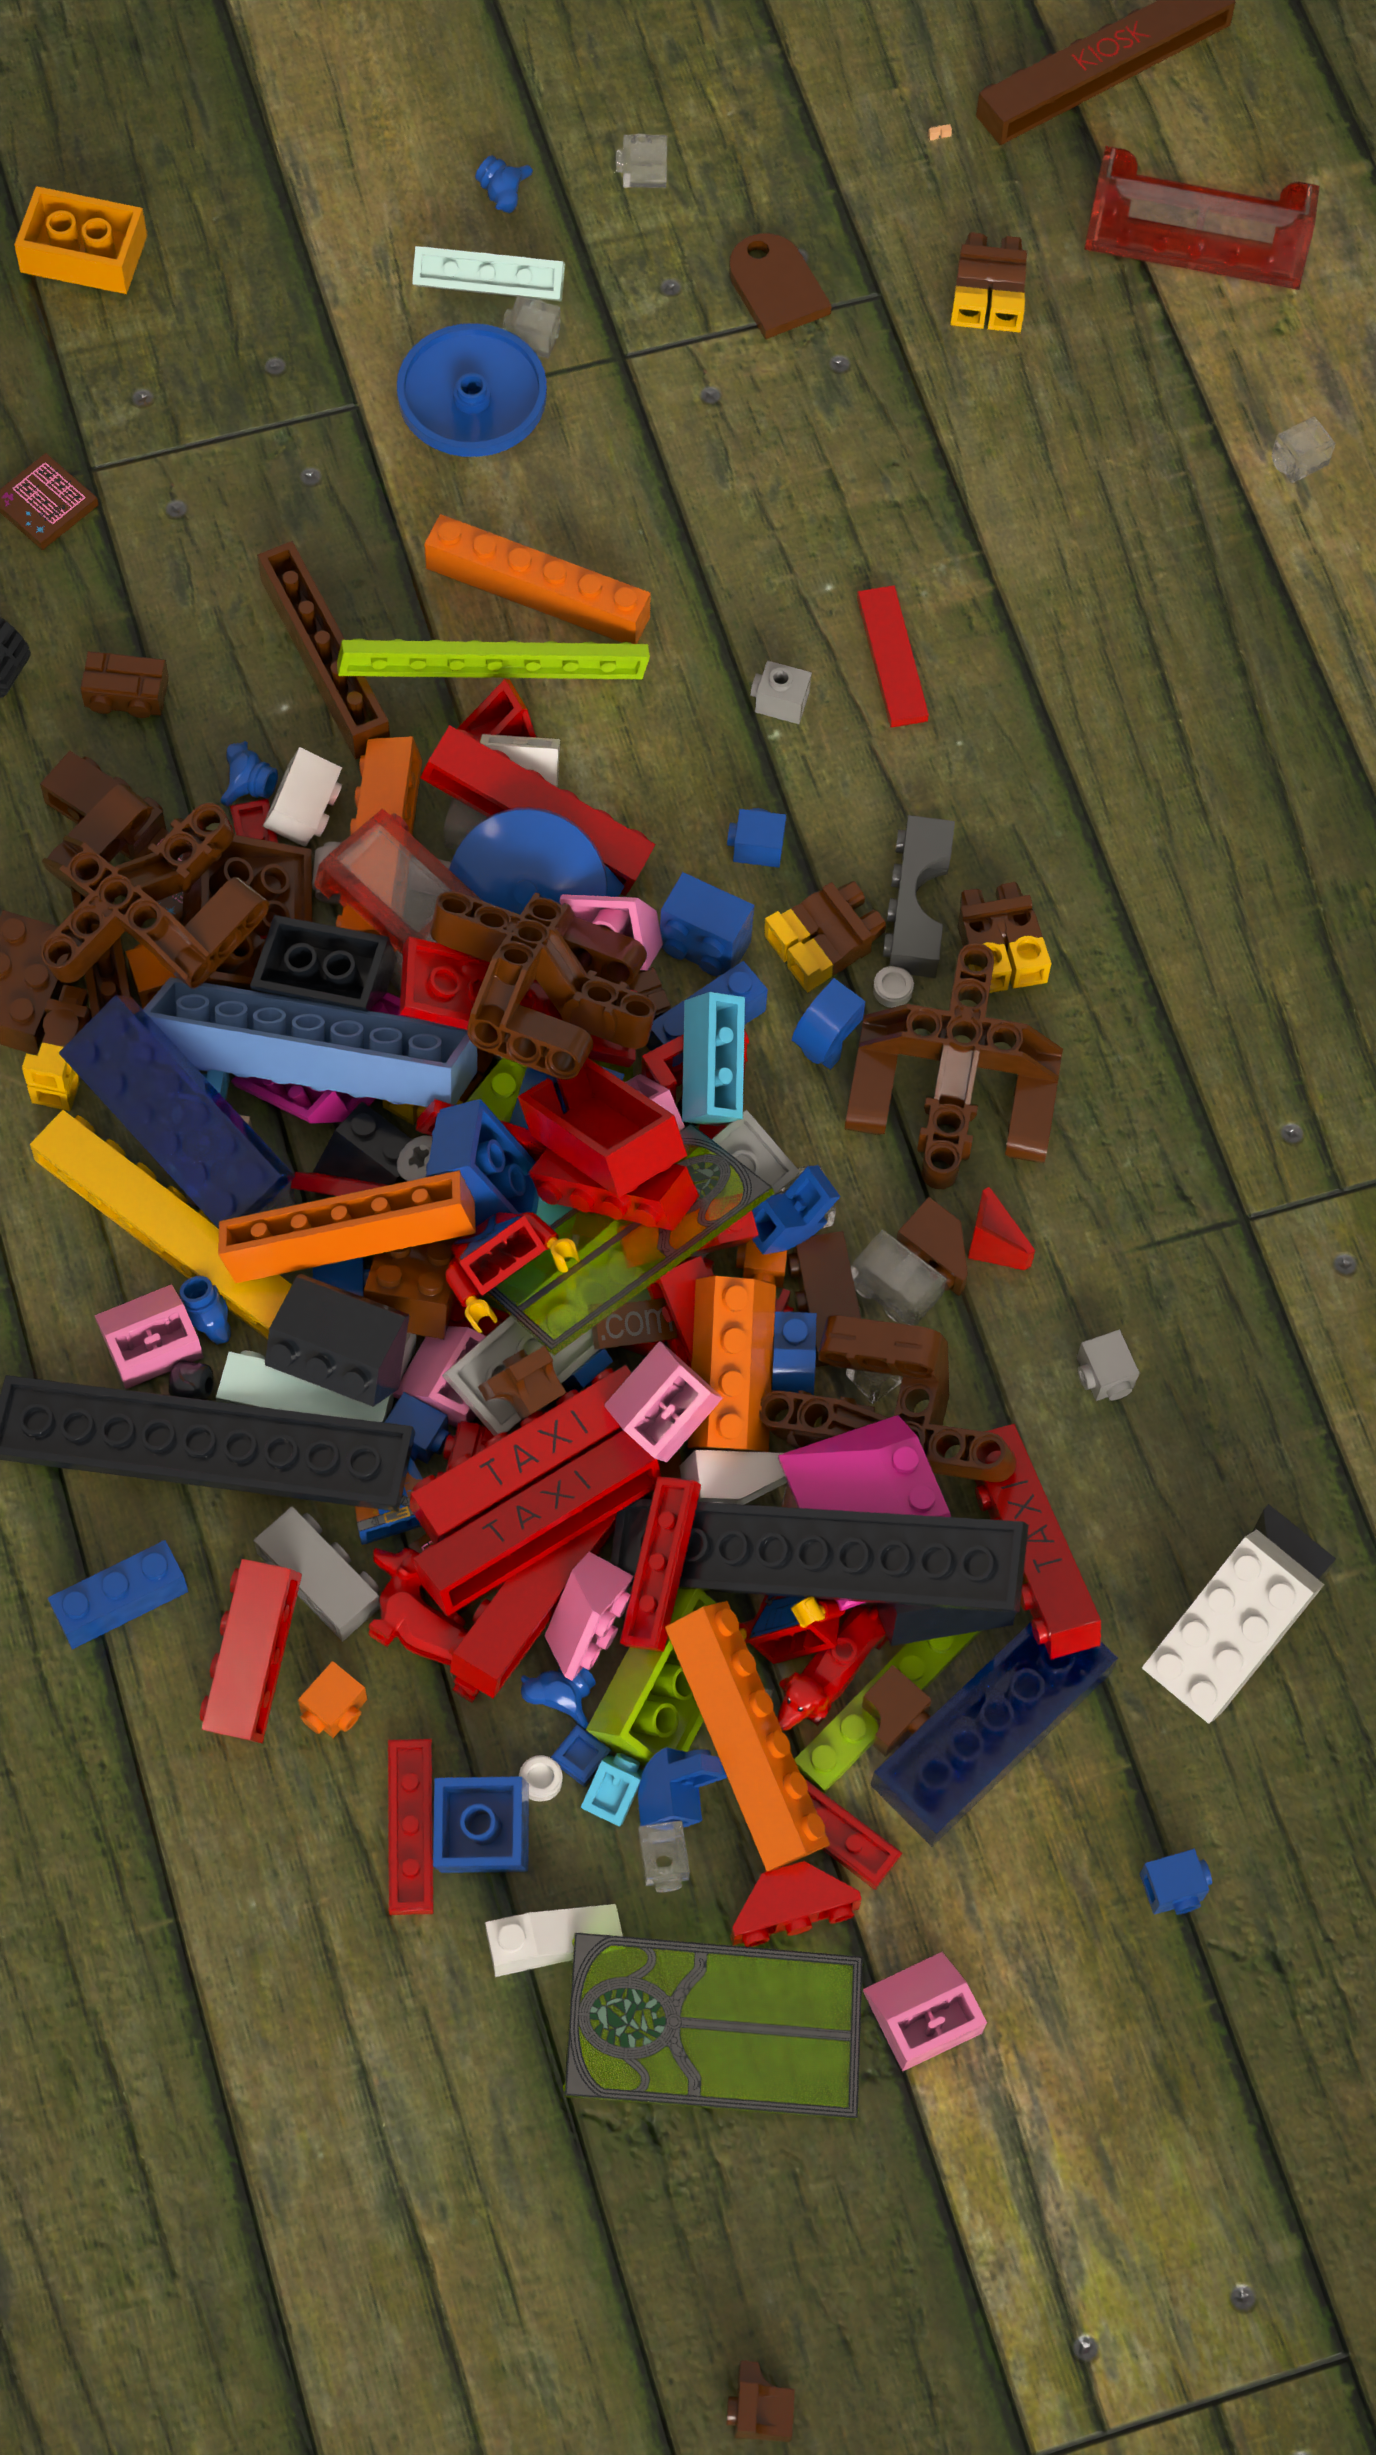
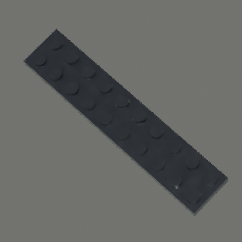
(204, 1443)
(842, 1555)

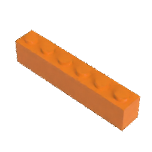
(537, 580)
(389, 782)
(347, 1227)
(747, 1735)

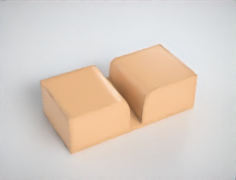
(943, 131)

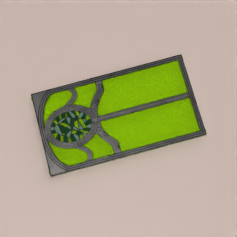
(624, 1255)
(714, 2026)

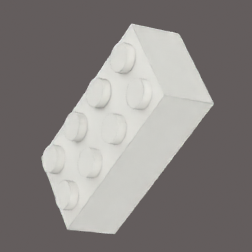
(1232, 1626)

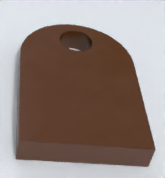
(778, 287)

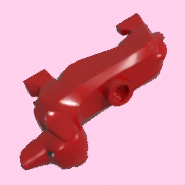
(411, 1619)
(831, 1670)

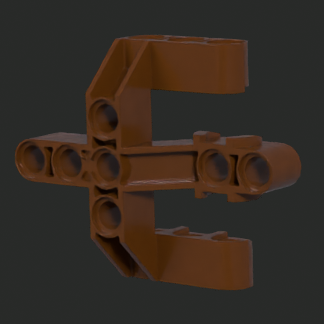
(84, 867)
(574, 961)
(1030, 1056)
(898, 1350)

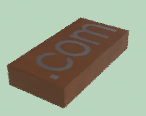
(634, 1324)

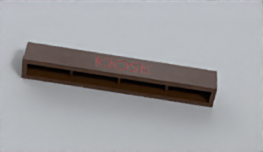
(1097, 63)

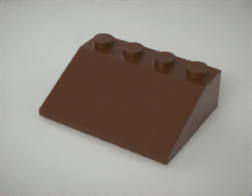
(275, 872)

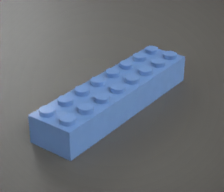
(315, 1043)

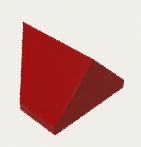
(500, 715)
(998, 1237)

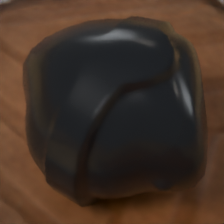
(191, 1380)

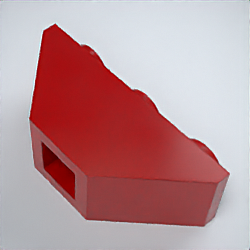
(791, 1901)

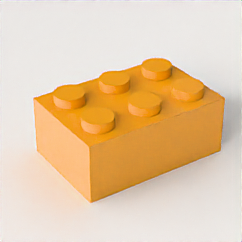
(81, 240)

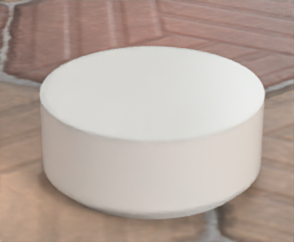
(893, 986)
(543, 1777)

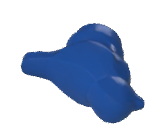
(501, 182)
(248, 774)
(206, 1308)
(559, 1692)

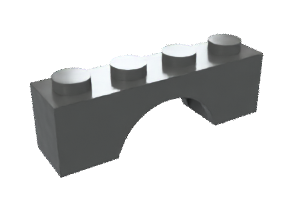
(926, 855)

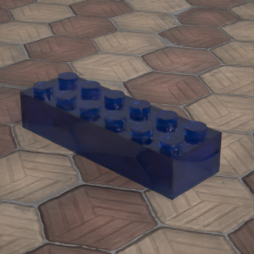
(175, 1112)
(986, 1731)

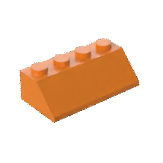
(735, 1358)

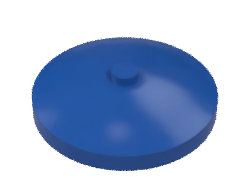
(471, 390)
(528, 853)

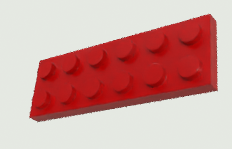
(444, 984)

